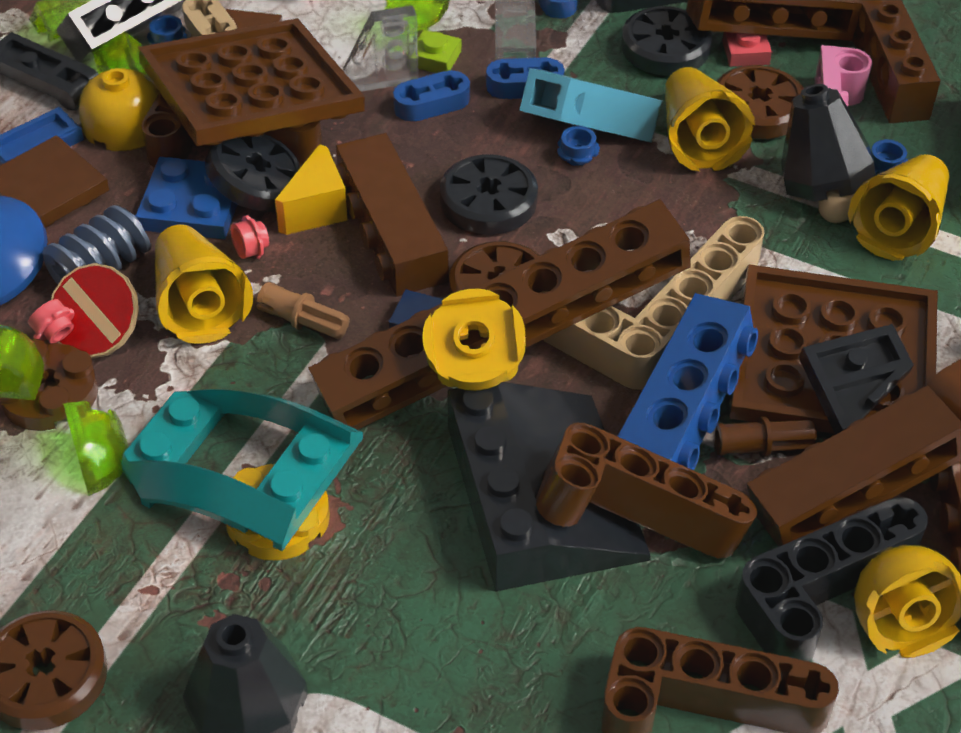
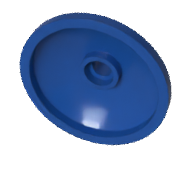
(20, 246)

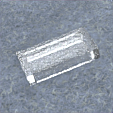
(515, 29)

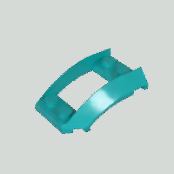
(285, 496)

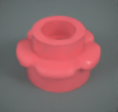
(249, 237)
(51, 321)

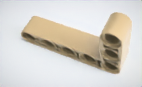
(631, 346)

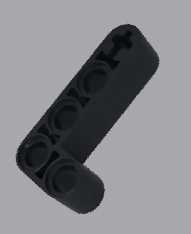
(835, 561)

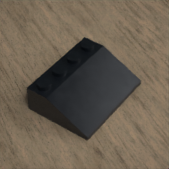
(503, 451)

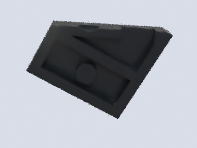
(855, 372)

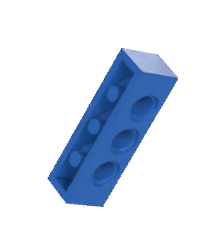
(692, 379)

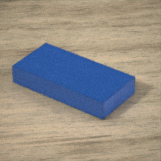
(37, 131)

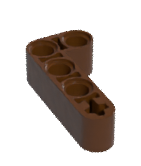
(168, 138)
(643, 489)
(806, 686)

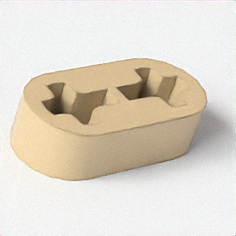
(206, 17)

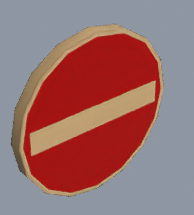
(103, 308)

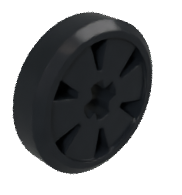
(664, 40)
(251, 170)
(488, 194)

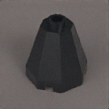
(823, 147)
(244, 681)

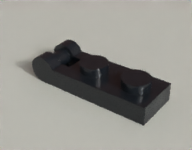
(44, 69)

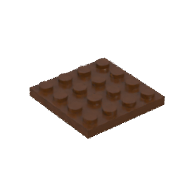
(250, 81)
(812, 308)

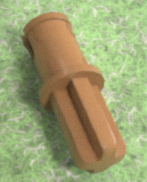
(301, 310)

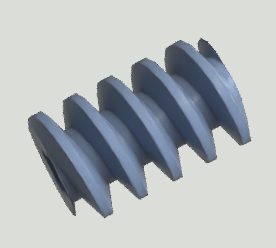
(97, 243)

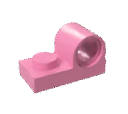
(845, 71)

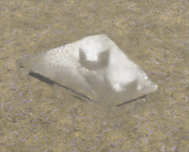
(385, 50)

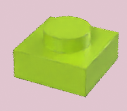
(437, 51)

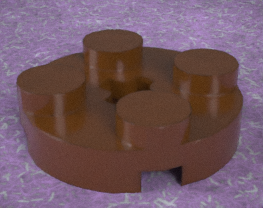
(75, 382)

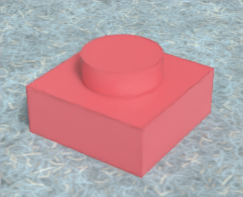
(746, 49)

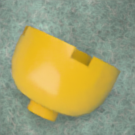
(115, 107)
(909, 600)

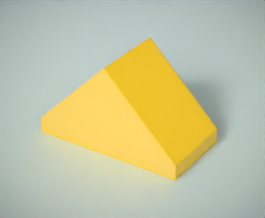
(312, 196)

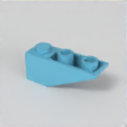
(590, 105)

